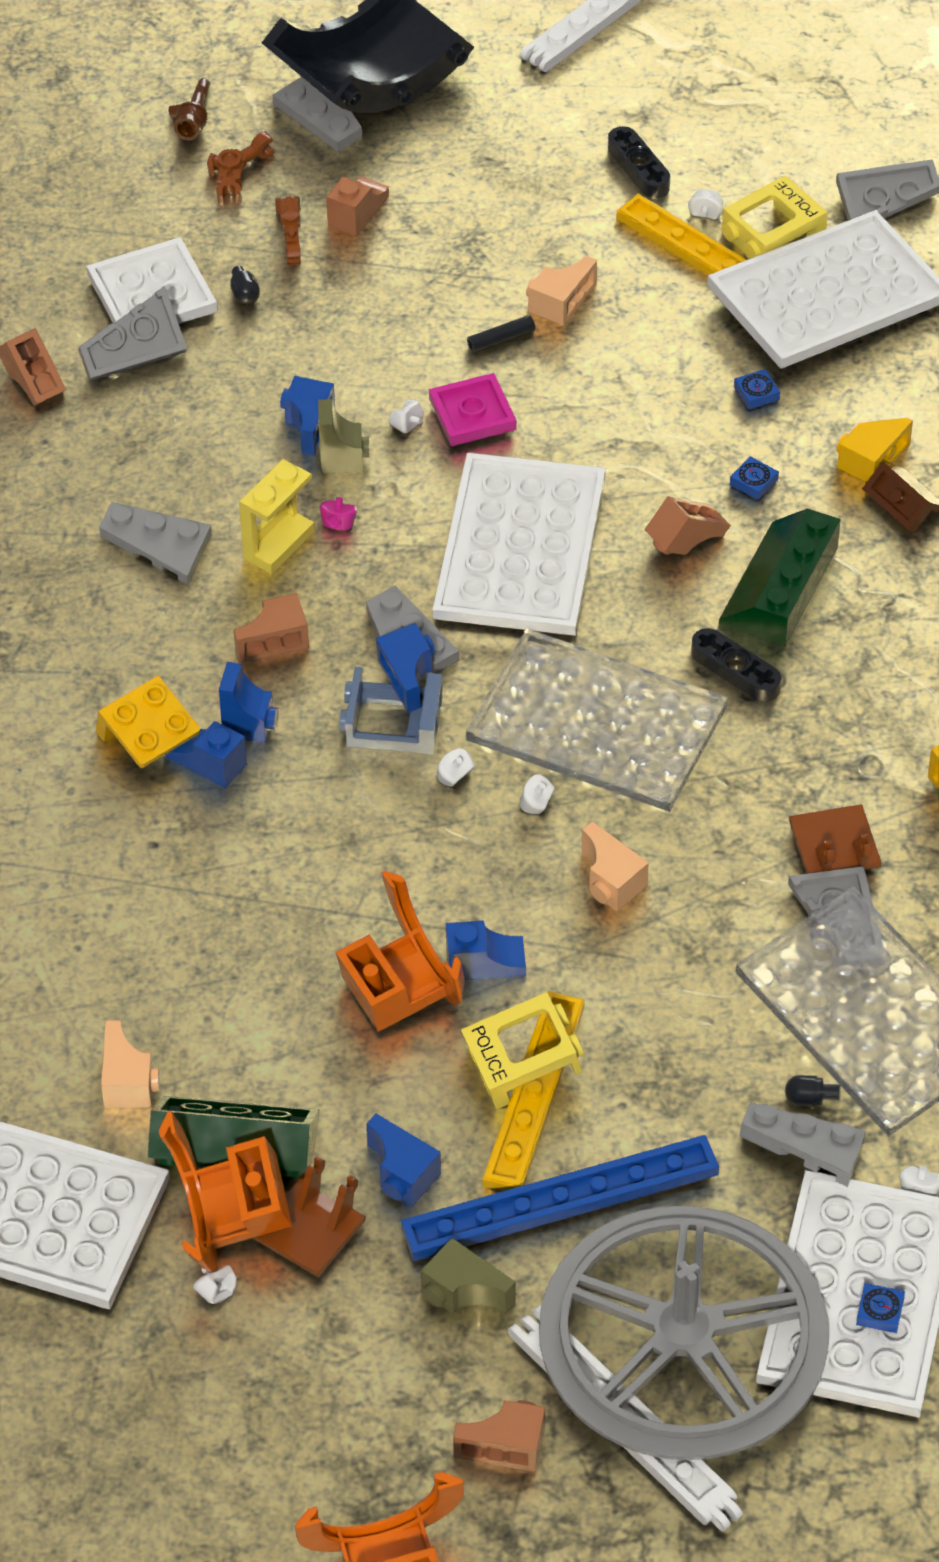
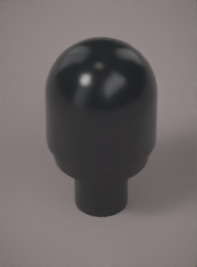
(244, 286)
(810, 1090)

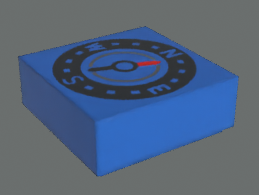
(757, 389)
(754, 478)
(880, 1308)

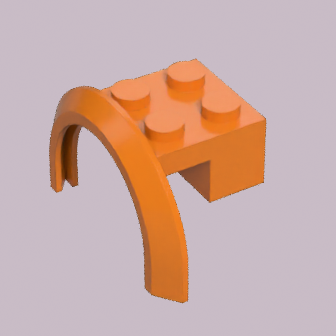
(404, 973)
(228, 1198)
(388, 1540)

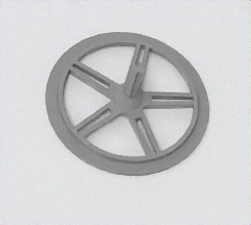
(684, 1329)

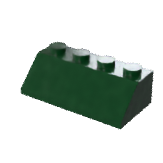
(783, 576)
(221, 1124)

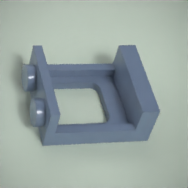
(422, 723)

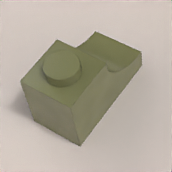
(340, 441)
(464, 1279)

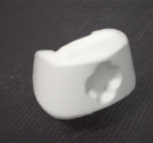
(706, 204)
(408, 417)
(454, 767)
(536, 794)
(919, 1180)
(216, 1285)

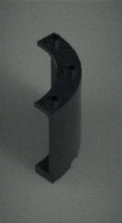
(374, 57)

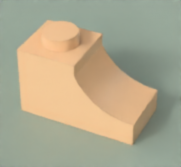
(559, 292)
(616, 869)
(126, 1072)

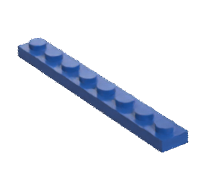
(561, 1197)

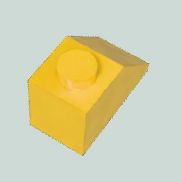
(871, 444)

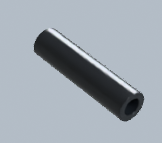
(501, 333)

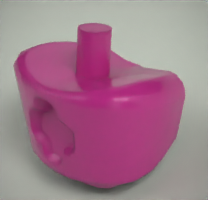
(338, 515)

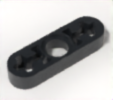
(639, 174)
(740, 678)

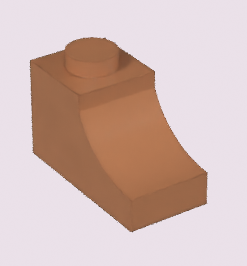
(354, 203)
(32, 366)
(684, 524)
(275, 631)
(505, 1439)

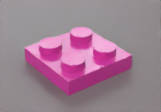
(472, 409)

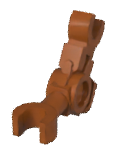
(232, 162)
(290, 220)

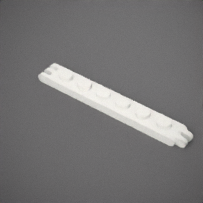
(574, 31)
(687, 1480)

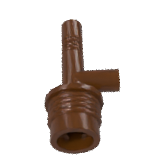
(191, 116)

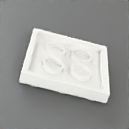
(137, 275)

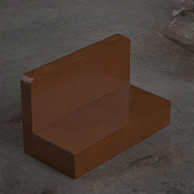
(901, 495)

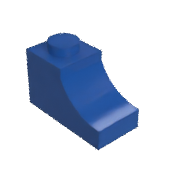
(302, 409)
(405, 660)
(245, 705)
(214, 754)
(484, 952)
(407, 1162)

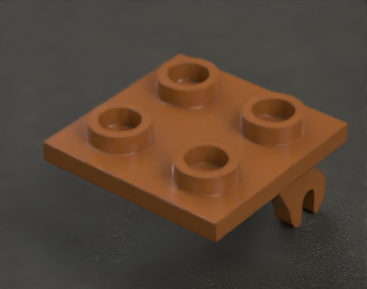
(835, 839)
(318, 1222)

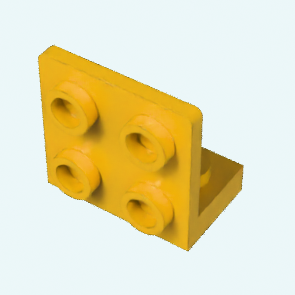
(147, 722)

